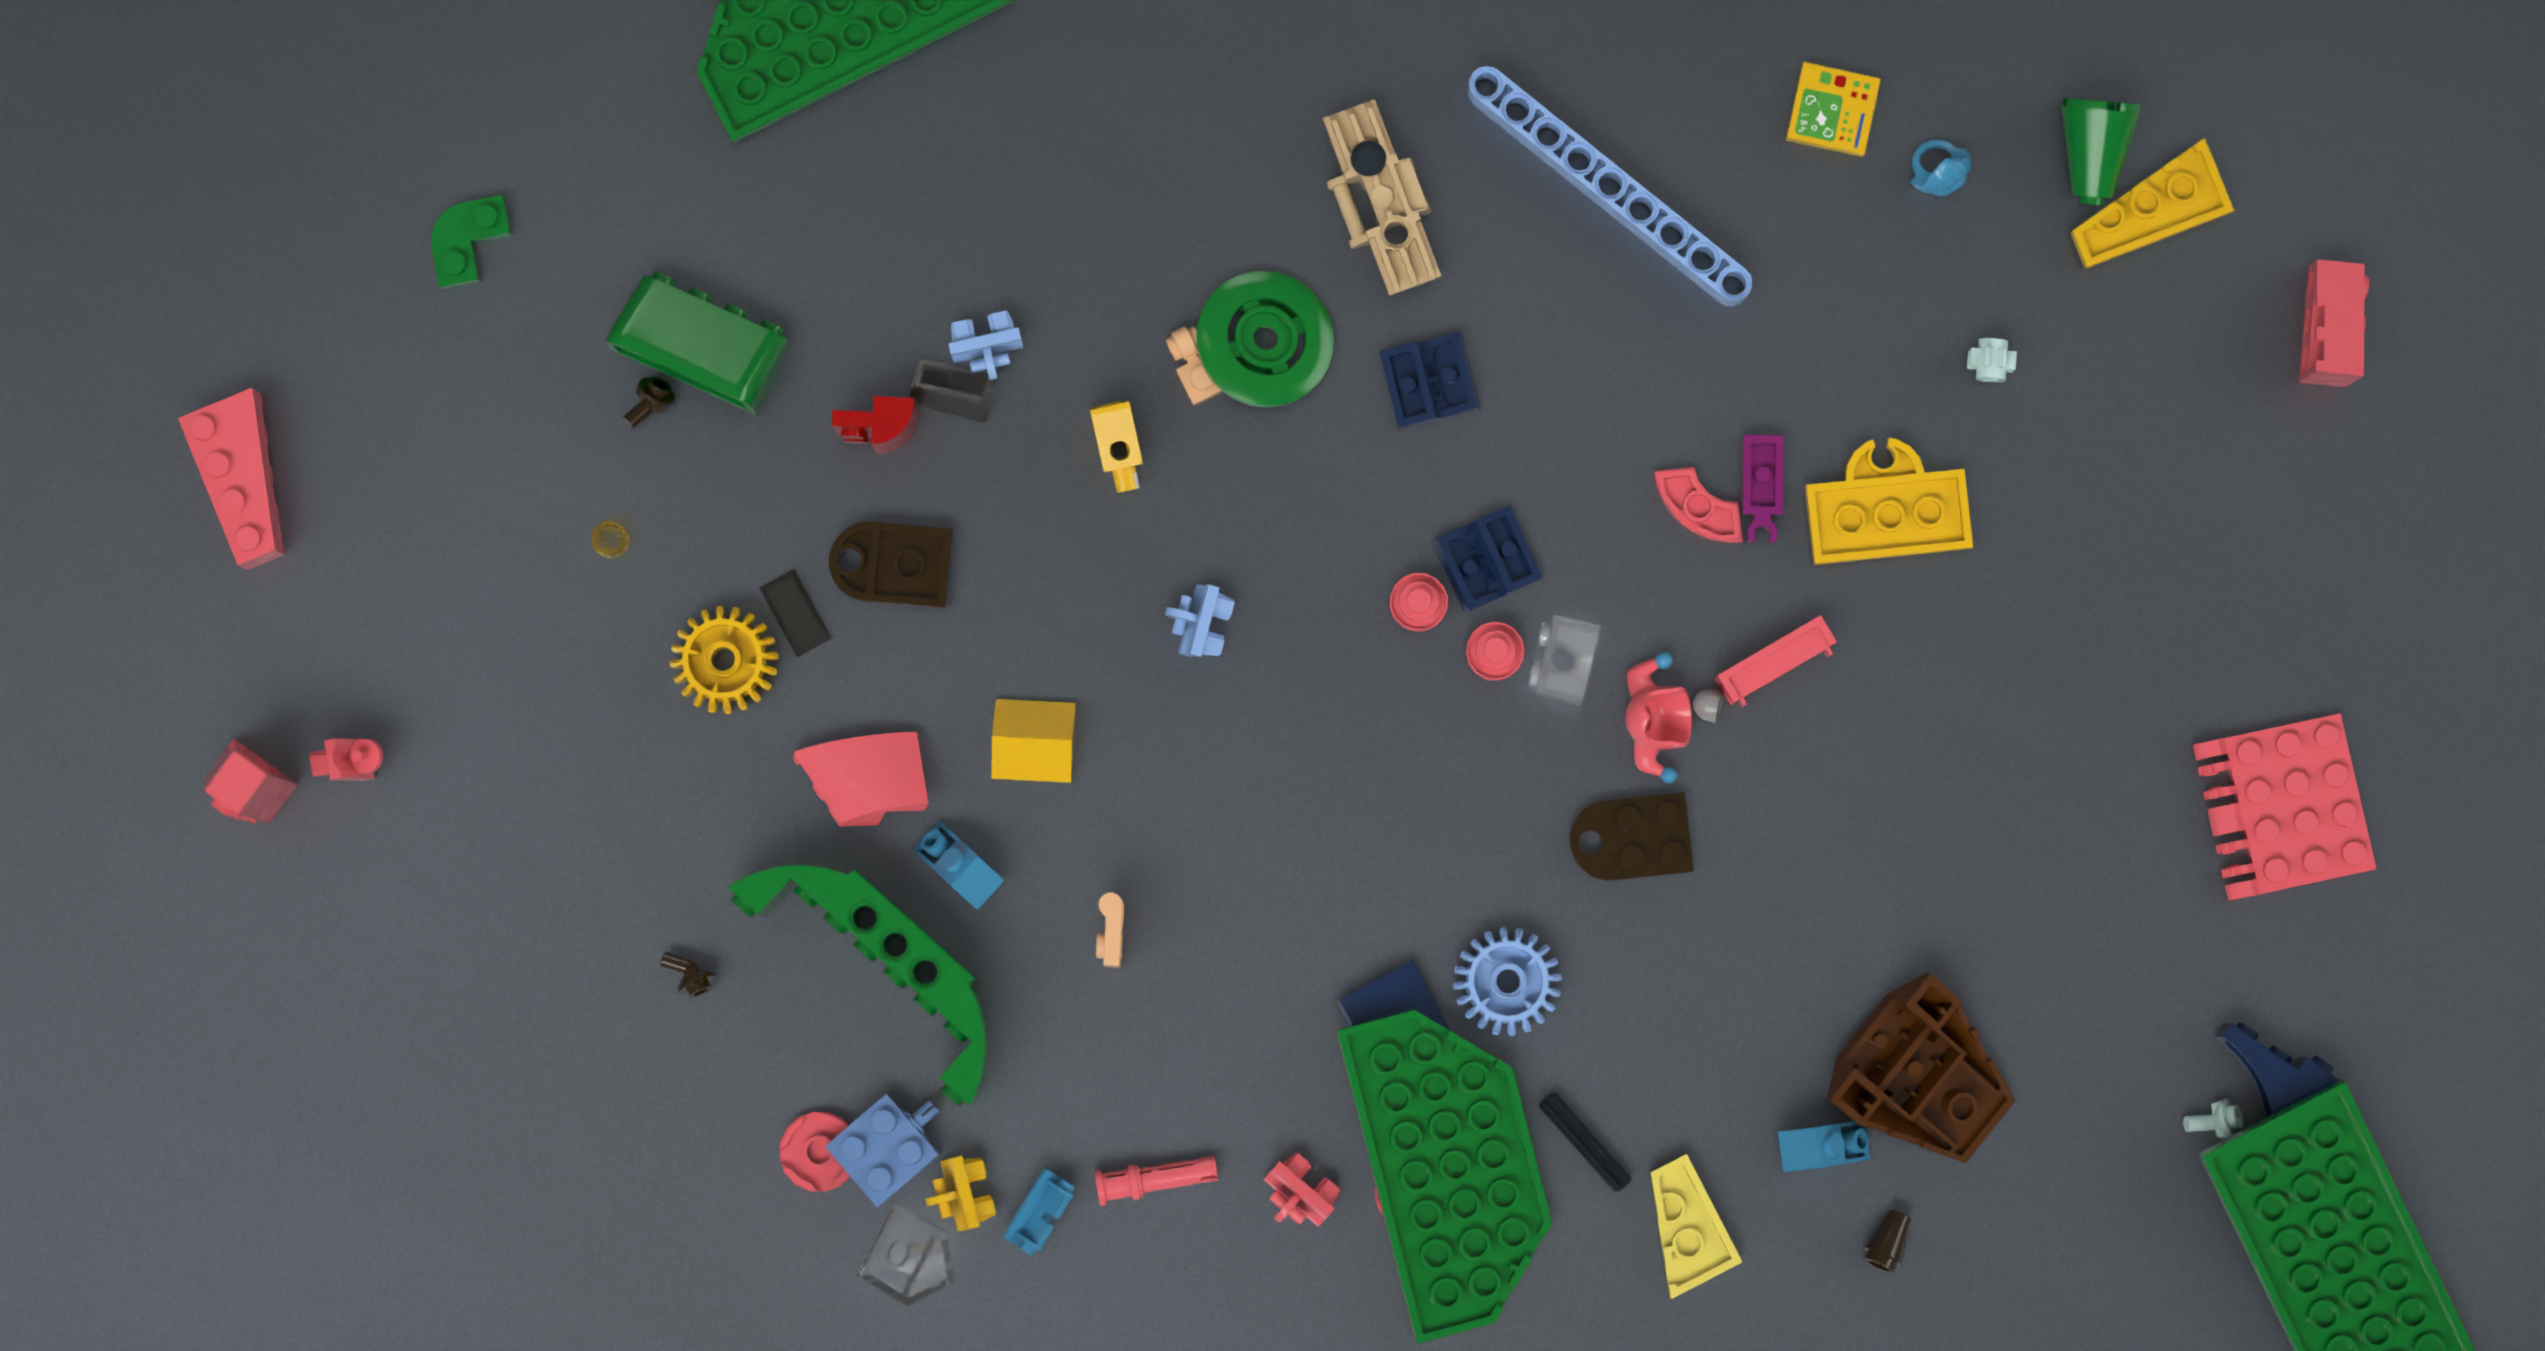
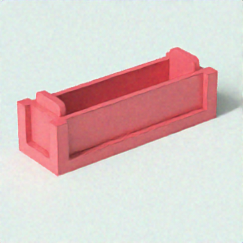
(1775, 660)

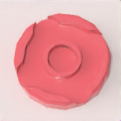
(805, 1154)

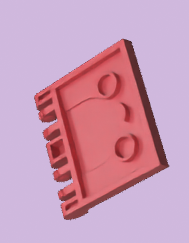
(2292, 805)

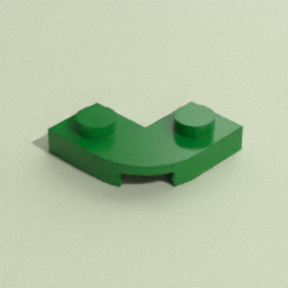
(458, 230)

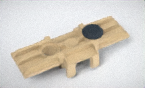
(1394, 193)

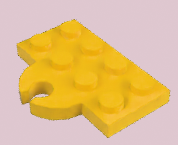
(1888, 509)

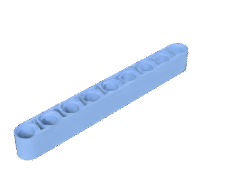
(1599, 168)

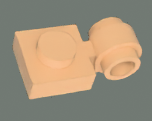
(1192, 375)

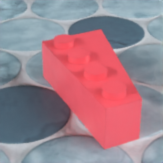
(235, 467)
(247, 785)

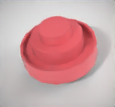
(1418, 602)
(1494, 651)

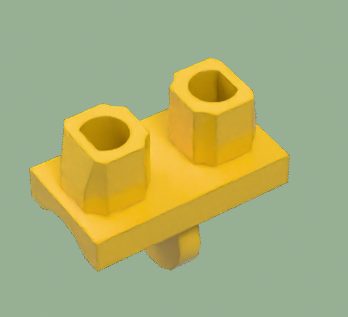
(955, 1194)

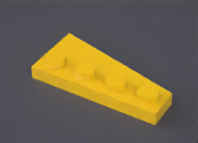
(2163, 205)

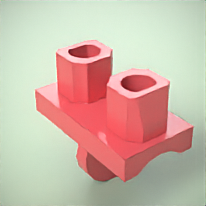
(347, 759)
(1295, 1196)

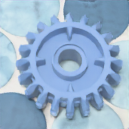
(1532, 981)

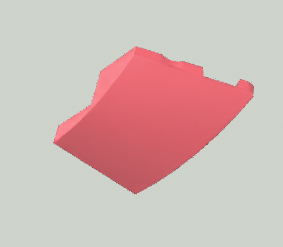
(866, 776)

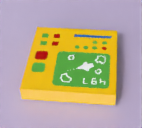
(1833, 109)

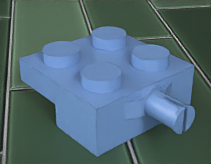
(885, 1148)

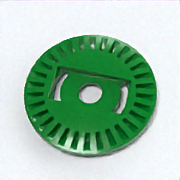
(1257, 374)

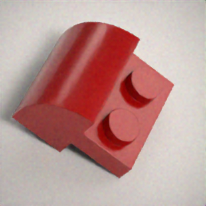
(887, 426)

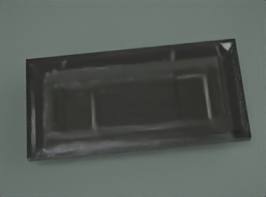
(795, 613)

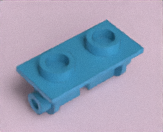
(1046, 1199)

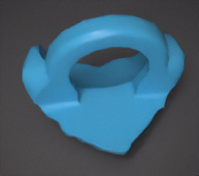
(1949, 174)

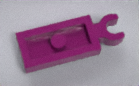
(1762, 482)

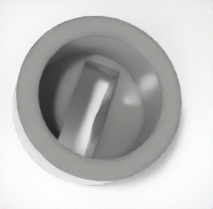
(1708, 704)

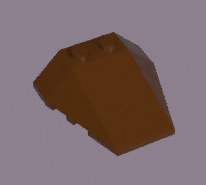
(1921, 1073)

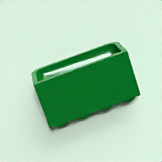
(699, 341)

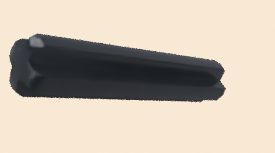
(1585, 1142)

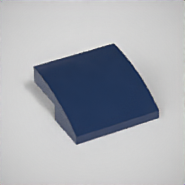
(1430, 380)
(1487, 559)
(1391, 994)

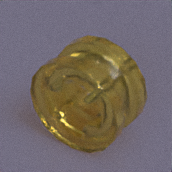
(612, 528)

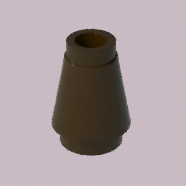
(1888, 1243)

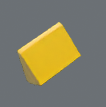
(1033, 740)

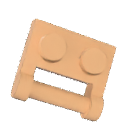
(1110, 943)

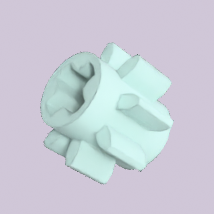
(1991, 360)

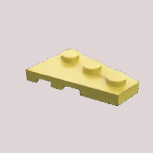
(1689, 1228)

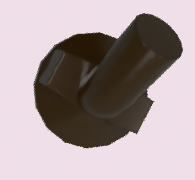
(655, 396)
(694, 981)

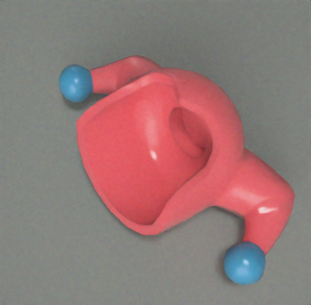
(1656, 717)

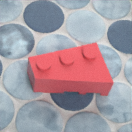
(2334, 324)

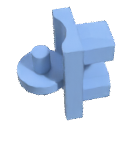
(967, 346)
(1194, 619)

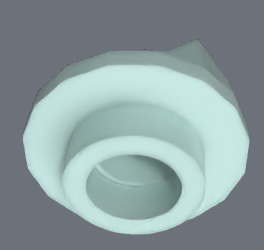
(2225, 1120)

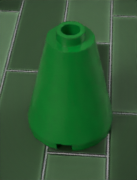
(2097, 144)

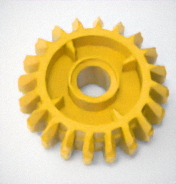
(712, 638)

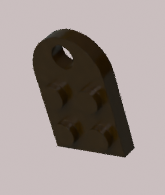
(897, 564)
(1636, 836)

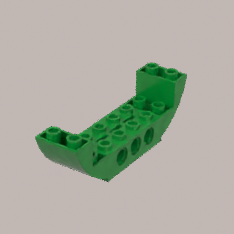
(844, 900)

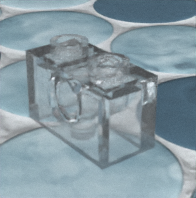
(1578, 639)

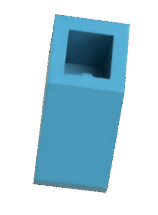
(958, 865)
(1823, 1146)

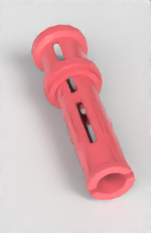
(1136, 1181)

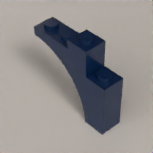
(2275, 1078)

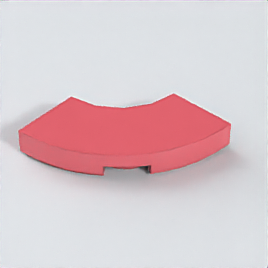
(1697, 508)

